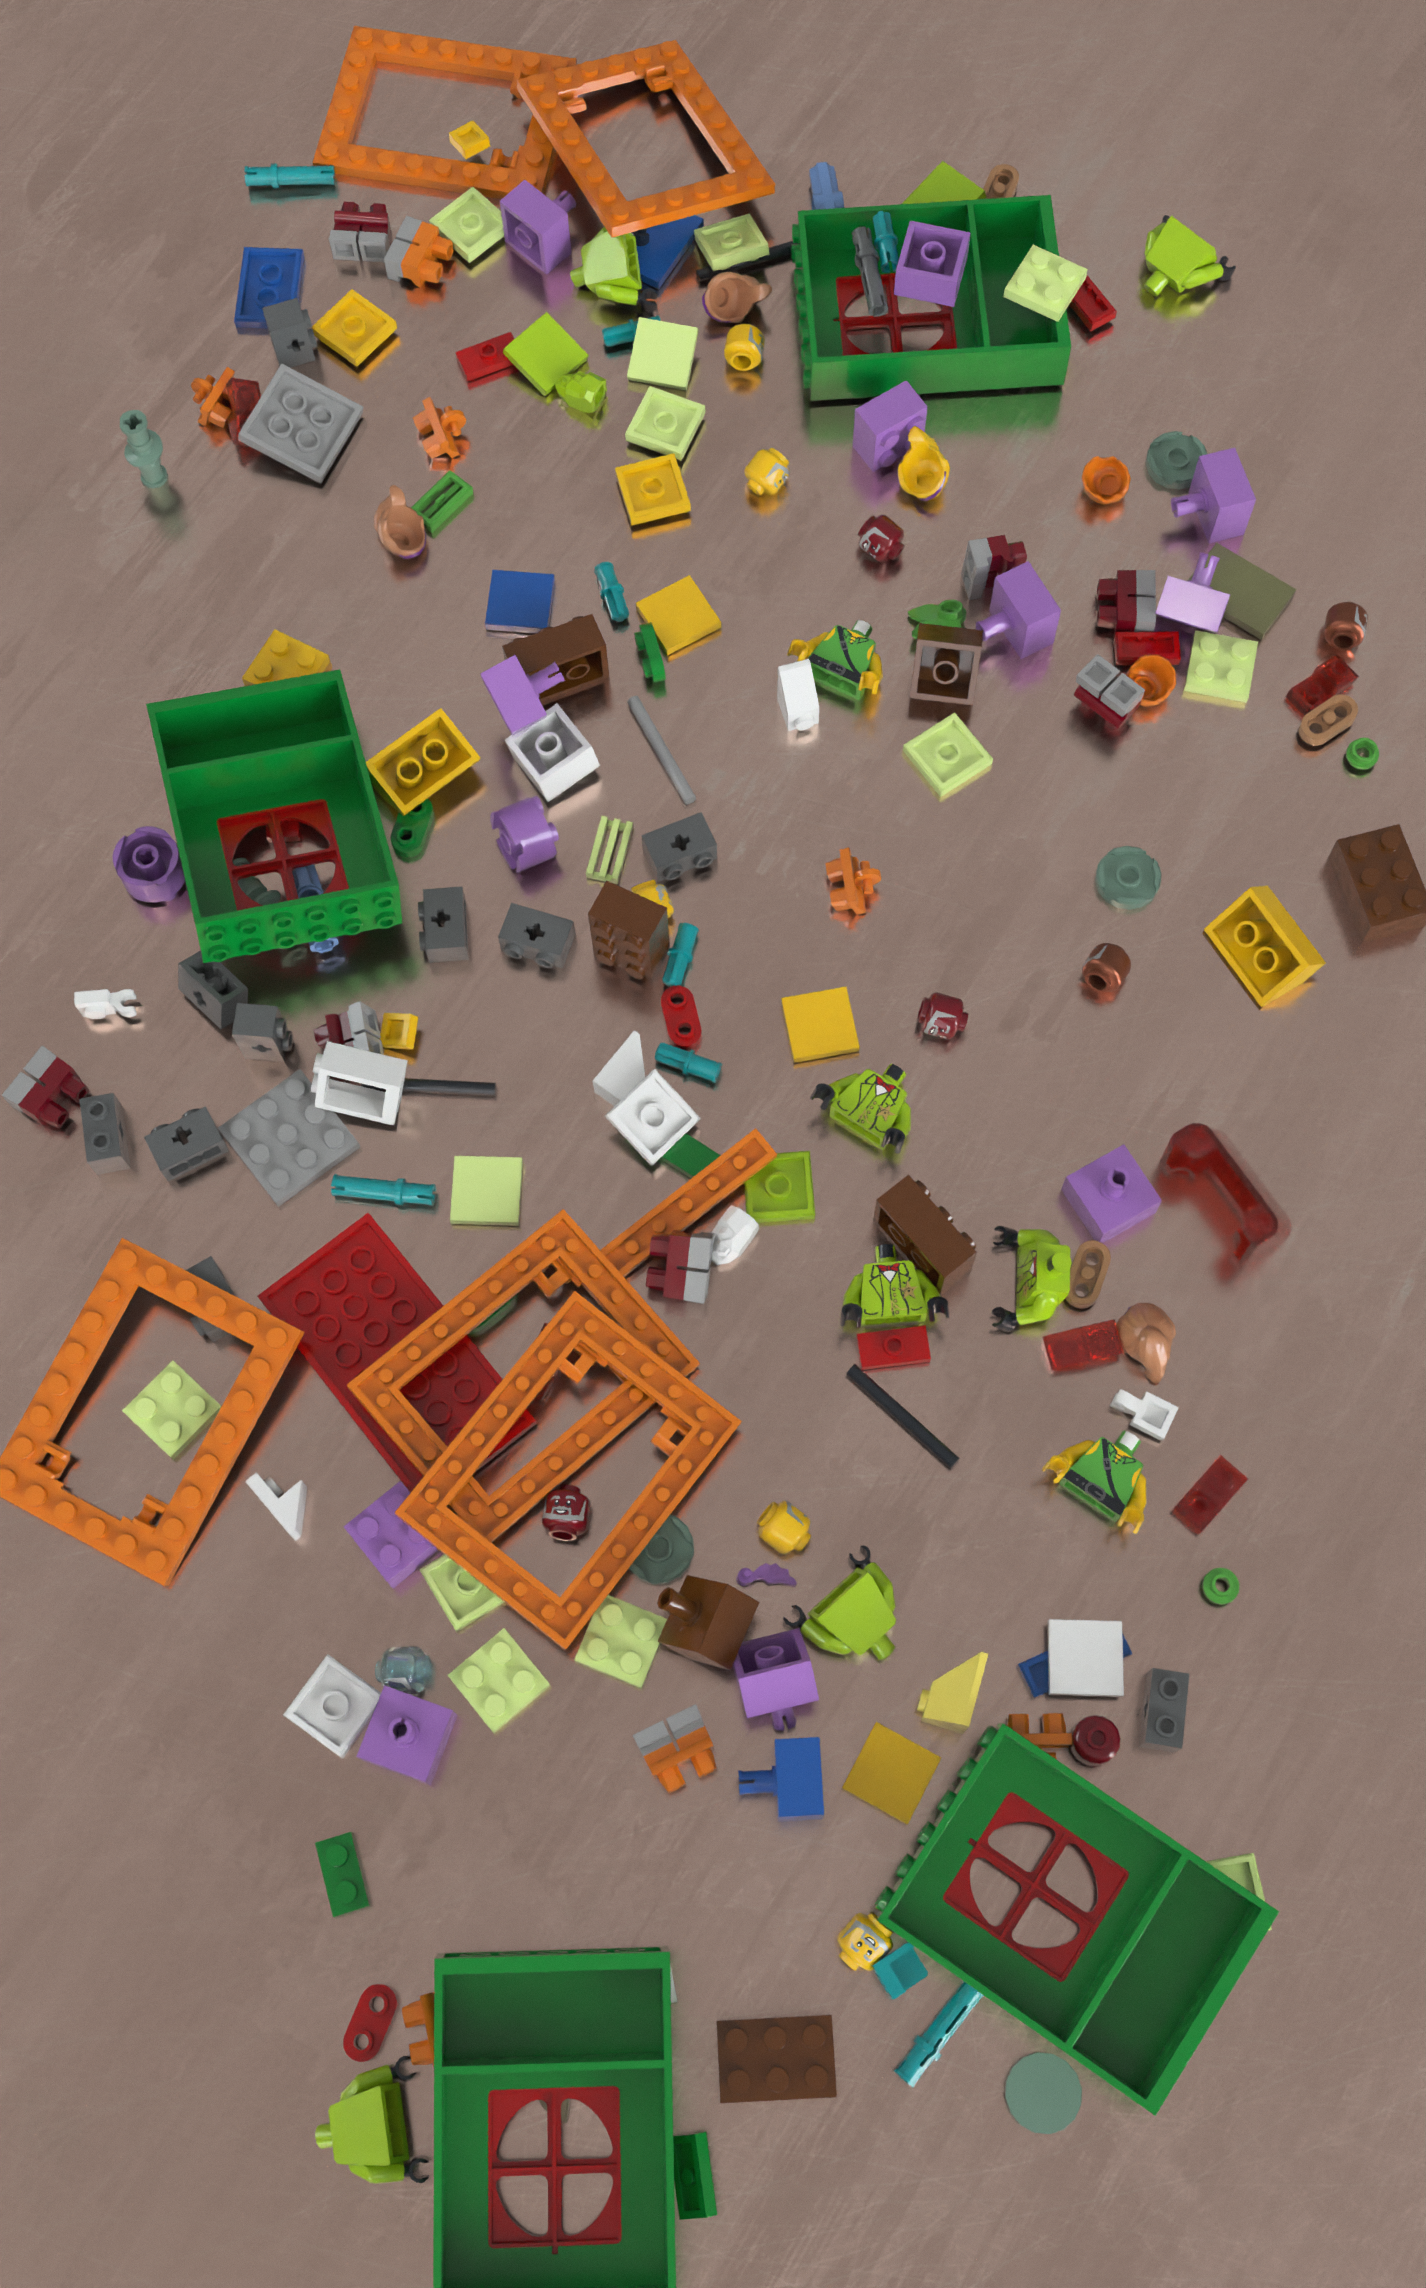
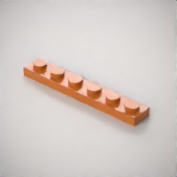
(690, 1200)

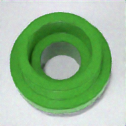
(1365, 746)
(1213, 1593)

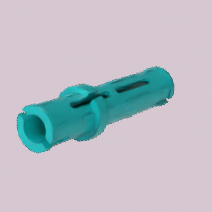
(289, 175)
(397, 1191)
(938, 2033)

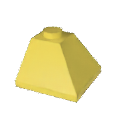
(953, 1696)

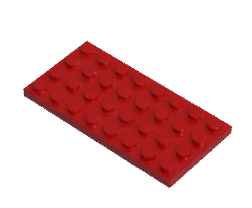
(355, 1306)

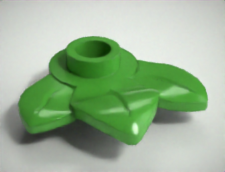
(946, 614)

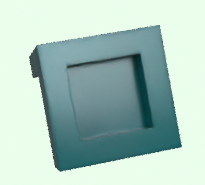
(900, 1970)

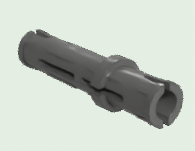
(867, 262)

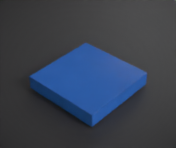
(519, 601)

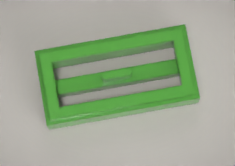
(446, 503)

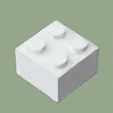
(553, 753)

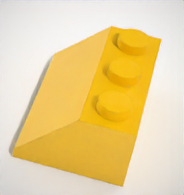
(421, 762)
(1264, 945)

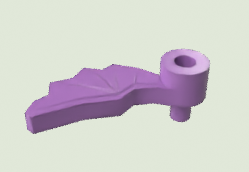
(768, 1573)

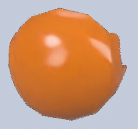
(1105, 479)
(1155, 676)

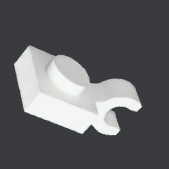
(99, 1003)
(1150, 1413)

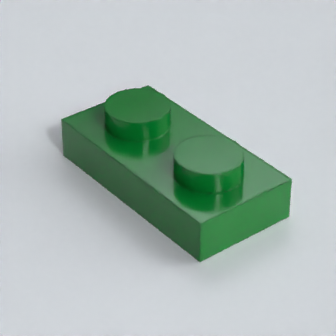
(343, 1874)
(693, 2176)

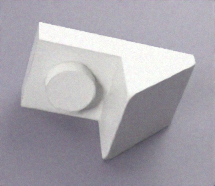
(288, 1508)

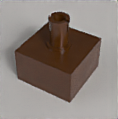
(946, 664)
(706, 1620)

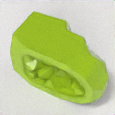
(582, 390)

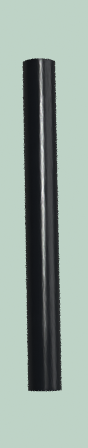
(775, 252)
(445, 1087)
(903, 1416)

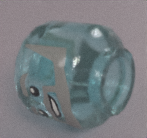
(404, 1669)

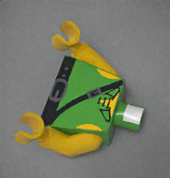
(843, 659)
(1105, 1477)

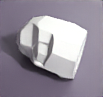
(732, 1235)

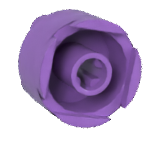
(524, 834)
(149, 865)

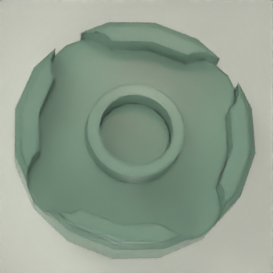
(1174, 459)
(1128, 877)
(666, 1554)
(1043, 2093)

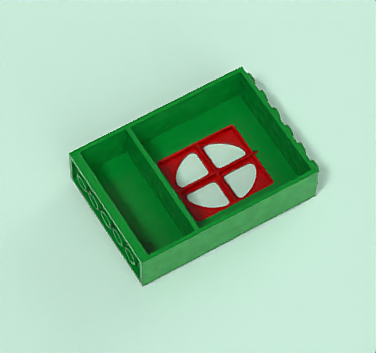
(985, 336)
(267, 760)
(1147, 1958)
(553, 2032)

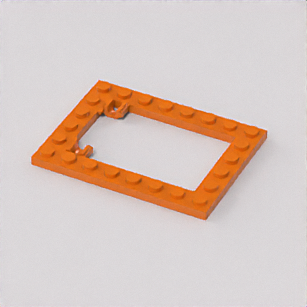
(664, 66)
(494, 180)
(574, 1259)
(596, 1339)
(138, 1542)

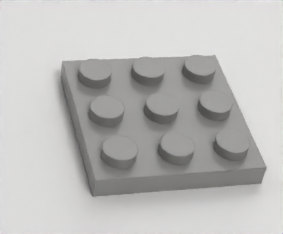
(300, 423)
(288, 1138)

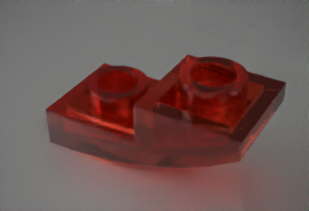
(243, 399)
(1325, 682)
(1083, 1345)
(1211, 1493)

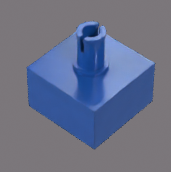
(793, 1779)

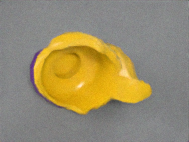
(923, 467)

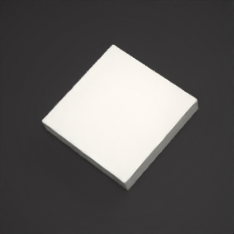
(652, 1117)
(1085, 1658)
(334, 1706)

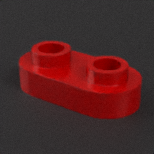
(681, 1016)
(371, 2023)

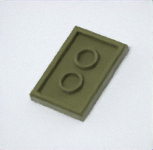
(1254, 593)

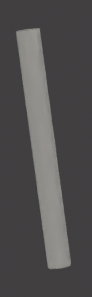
(661, 750)

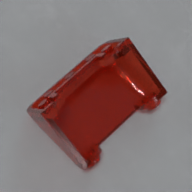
(1204, 1149)

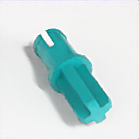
(885, 241)
(622, 333)
(611, 591)
(680, 954)
(688, 1062)

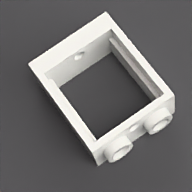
(364, 1068)

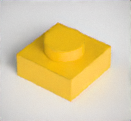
(469, 139)
(398, 1030)

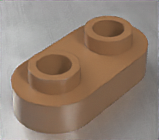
(999, 176)
(1325, 720)
(1088, 1276)

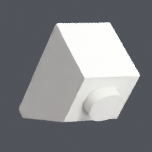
(797, 695)
(621, 1072)

